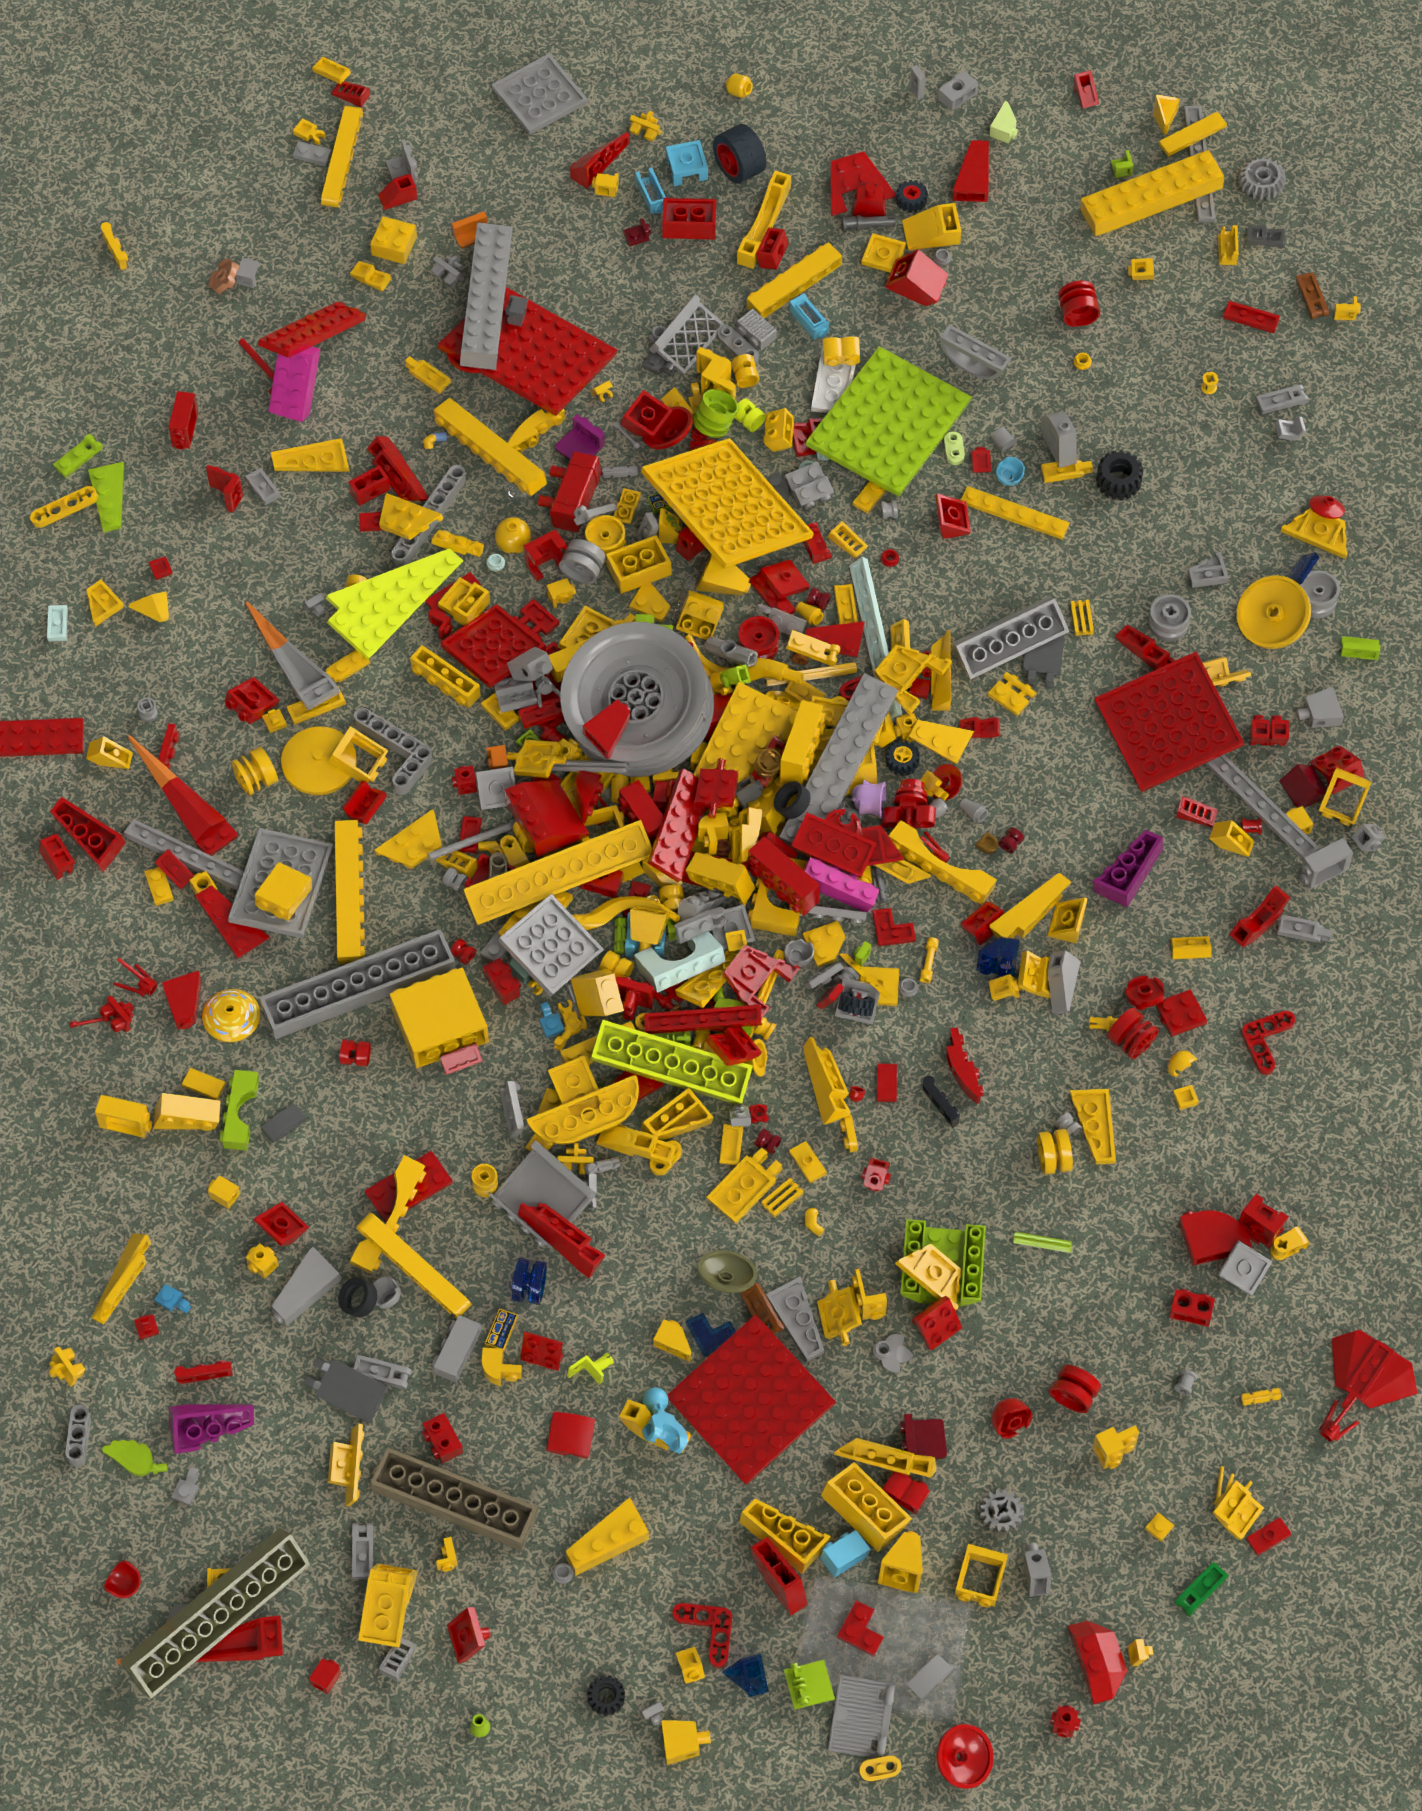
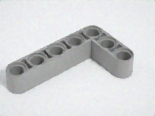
(398, 745)

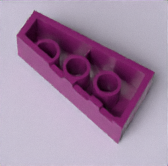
(1130, 869)

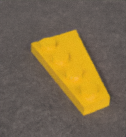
(705, 985)
(1096, 1121)

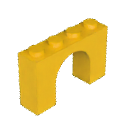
(769, 917)

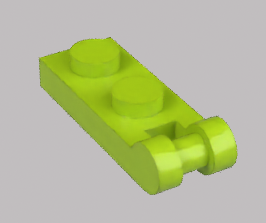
(78, 456)

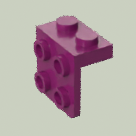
(582, 438)

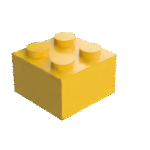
(393, 240)

